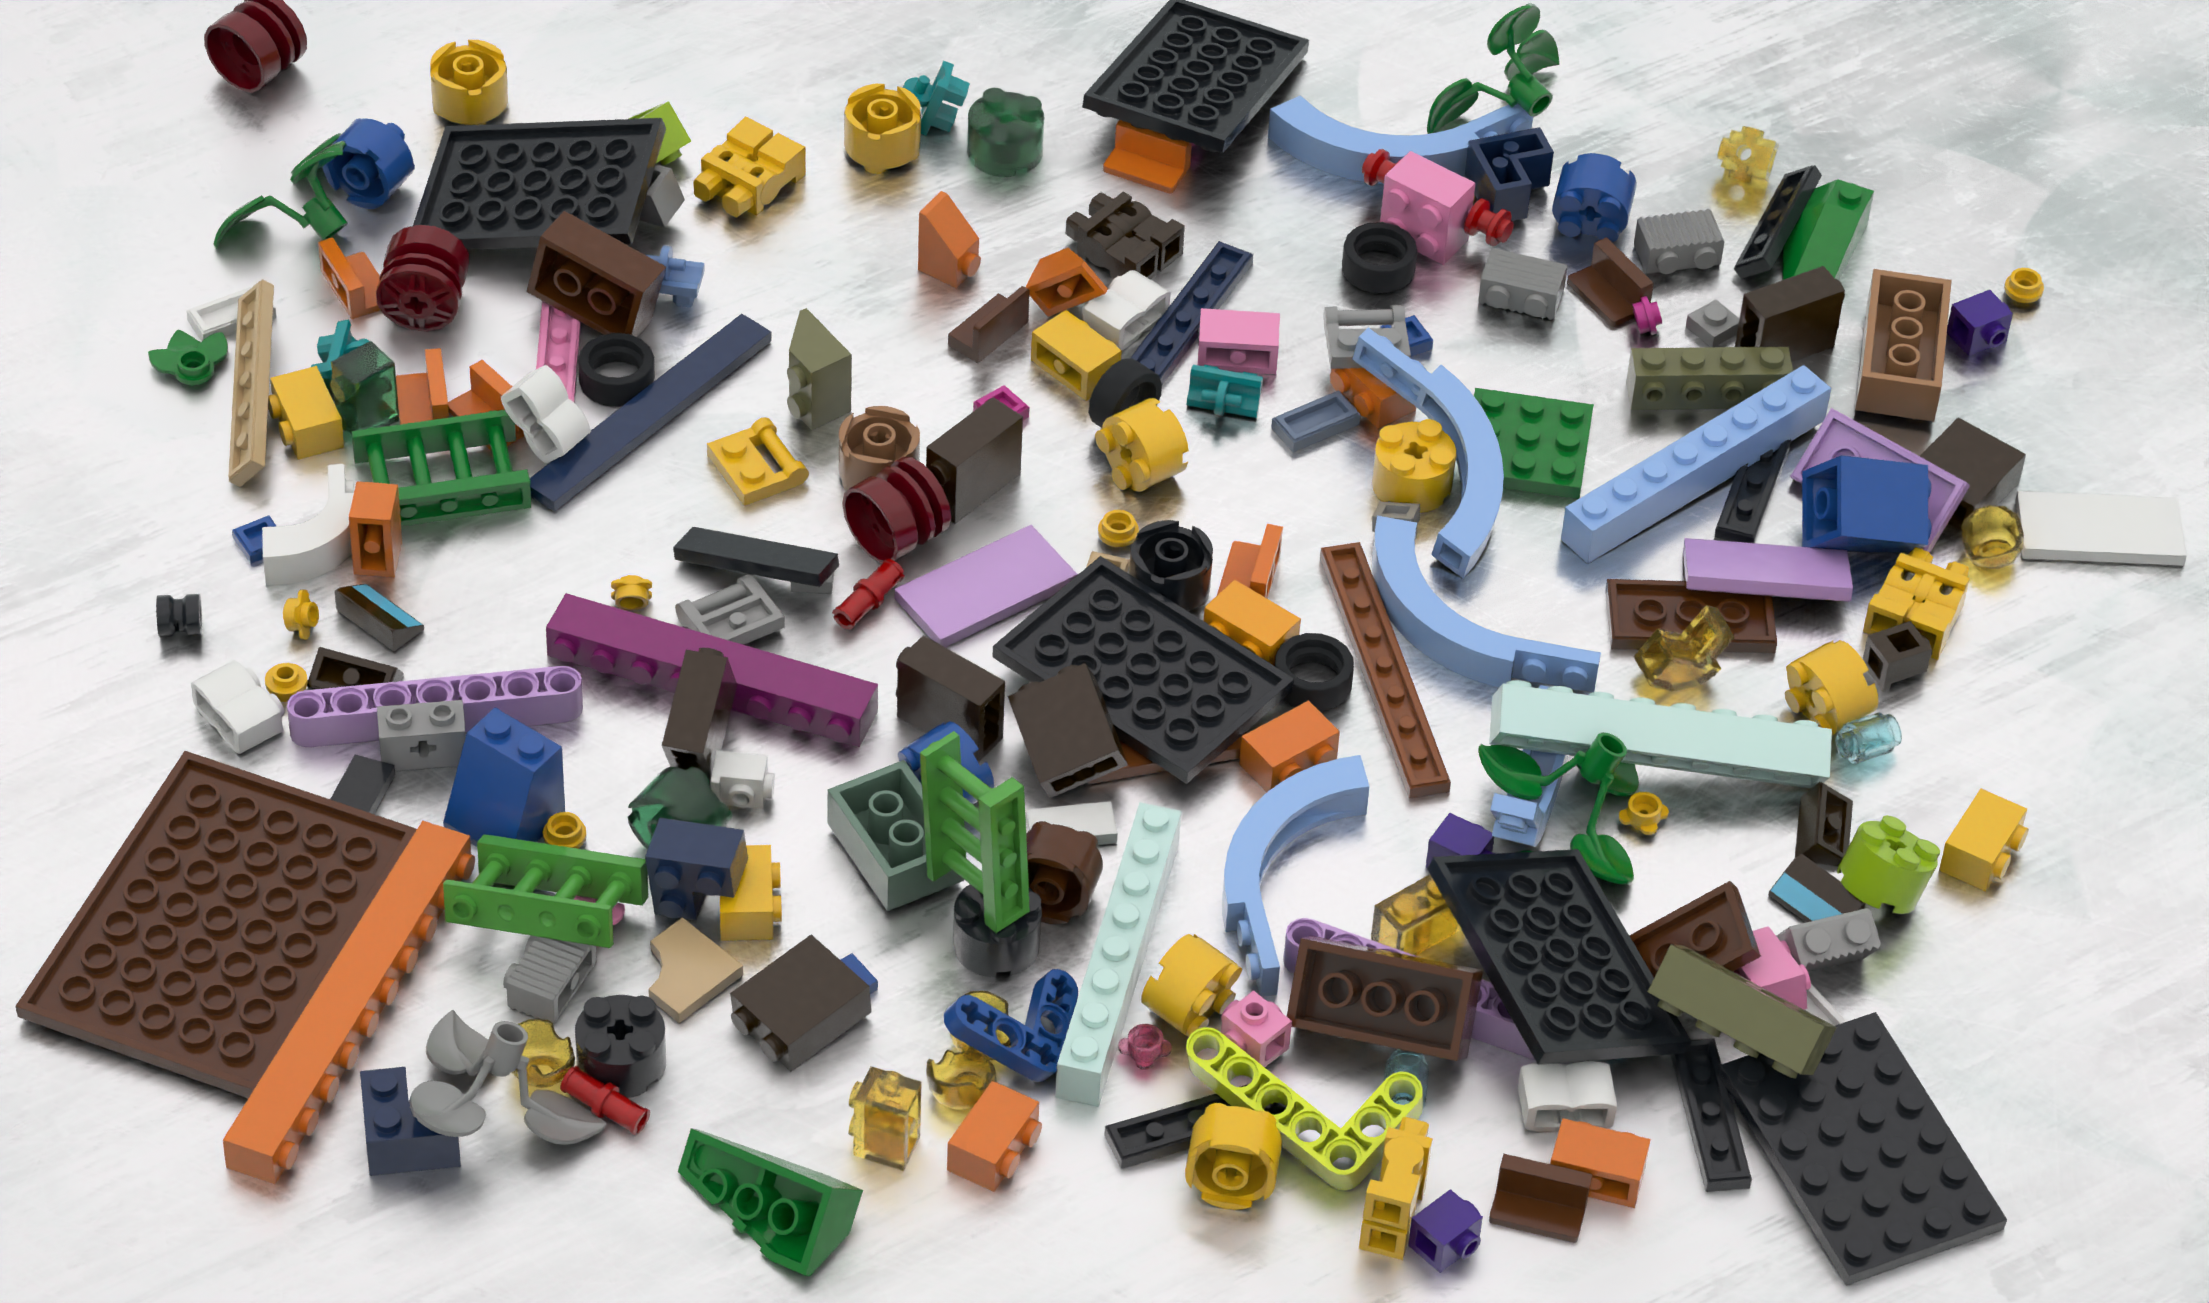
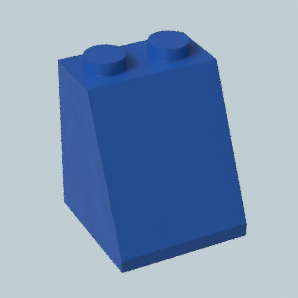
(1865, 505)
(505, 781)

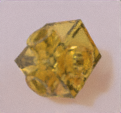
(1757, 165)

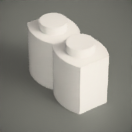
(1127, 308)
(545, 414)
(238, 706)
(1570, 1092)

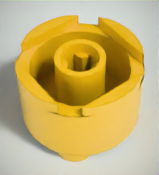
(469, 82)
(882, 127)
(1143, 445)
(1414, 464)
(1830, 686)
(1191, 984)
(1233, 1156)

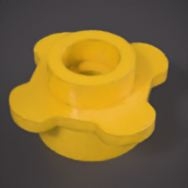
(631, 592)
(300, 614)
(1644, 812)

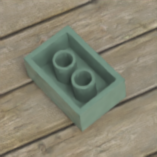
(884, 833)

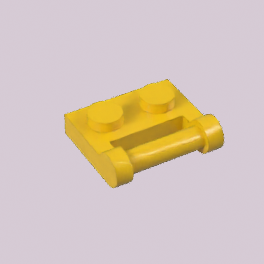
(748, 471)

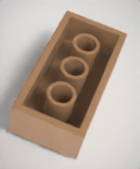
(1903, 345)

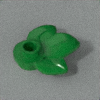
(190, 359)

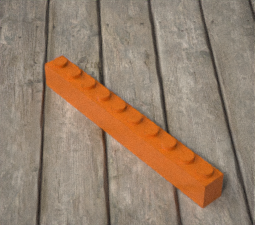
(347, 1005)

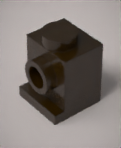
(1896, 654)

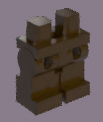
(1125, 236)

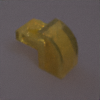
(1685, 659)

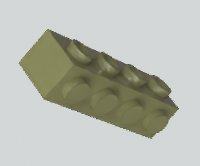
(1702, 376)
(1741, 1010)

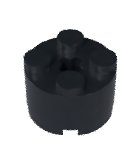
(1174, 562)
(991, 952)
(621, 1042)

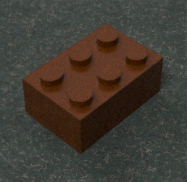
(595, 277)

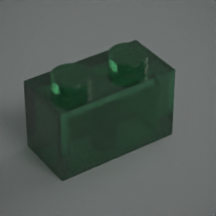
(365, 388)

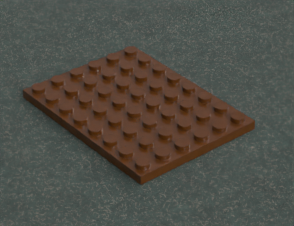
(214, 923)

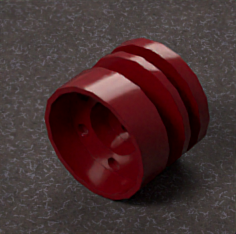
(255, 43)
(422, 278)
(896, 510)

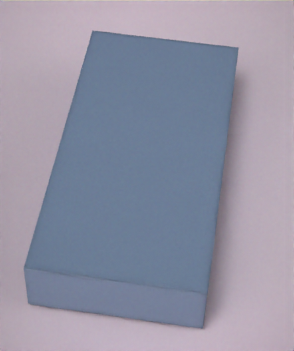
(1315, 421)

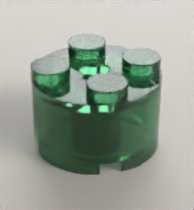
(1005, 132)
(676, 796)

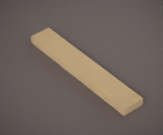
(251, 383)

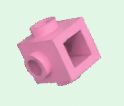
(1257, 1027)

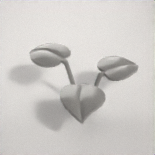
(460, 1049)

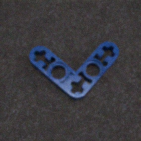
(1033, 1049)

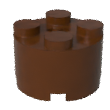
(1062, 869)

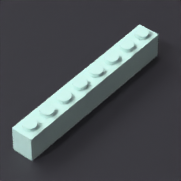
(1662, 735)
(1118, 955)

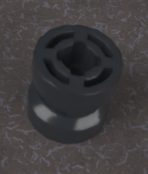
(179, 615)

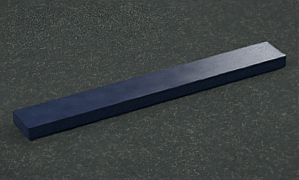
(648, 411)

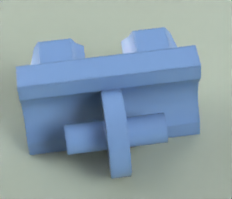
(681, 277)

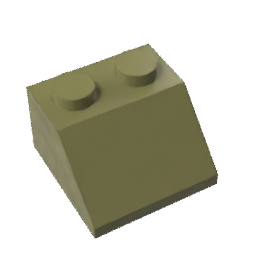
(818, 373)

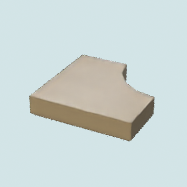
(691, 970)

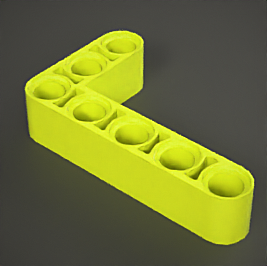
(1301, 1115)

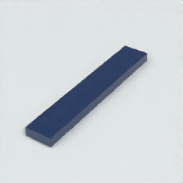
(1181, 321)

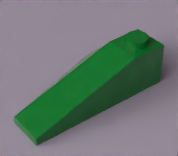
(1828, 229)
(781, 1205)

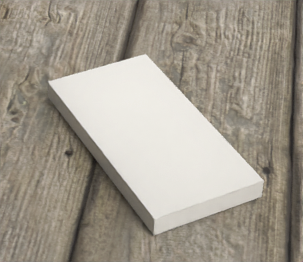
(2101, 528)

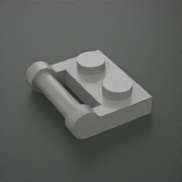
(1342, 342)
(734, 613)

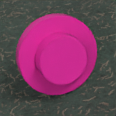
(1647, 316)

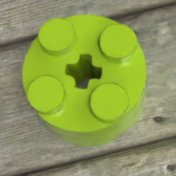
(1888, 865)

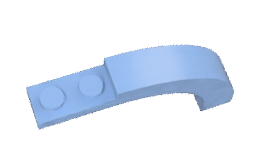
(1343, 149)
(1478, 453)
(1456, 640)
(1281, 815)
(1526, 819)

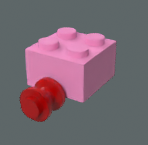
(1433, 204)

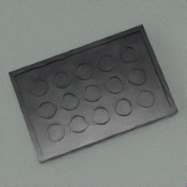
(1196, 74)
(515, 179)
(1164, 674)
(1557, 956)
(1865, 1153)

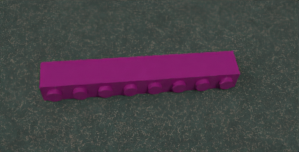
(767, 683)

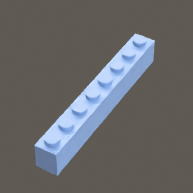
(1694, 464)

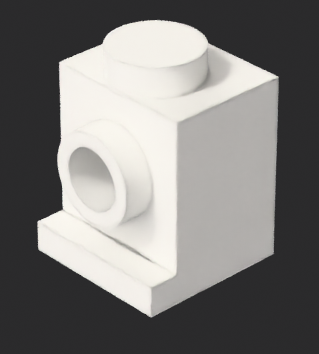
(742, 779)

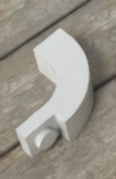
(313, 547)

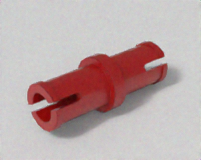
(868, 594)
(605, 1100)

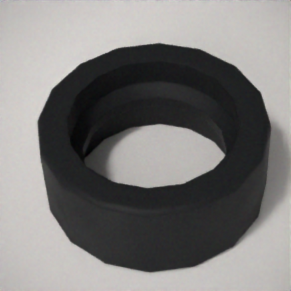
(1375, 277)
(615, 348)
(1122, 387)
(1322, 650)

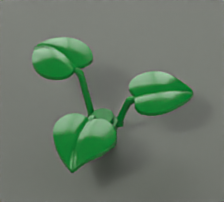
(1534, 53)
(319, 211)
(1602, 765)

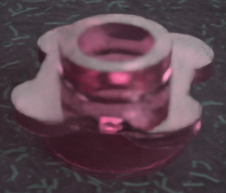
(1145, 1036)

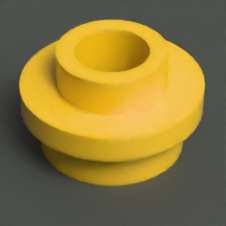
(2024, 285)
(1118, 528)
(285, 680)
(565, 830)

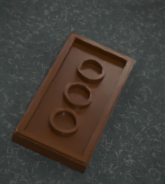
(1644, 605)

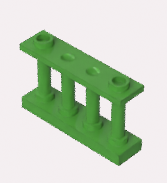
(1001, 829)
(546, 868)

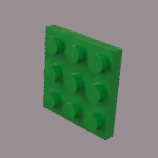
(1539, 441)

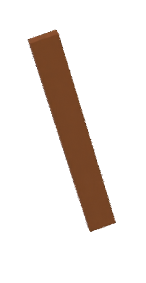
(1385, 670)

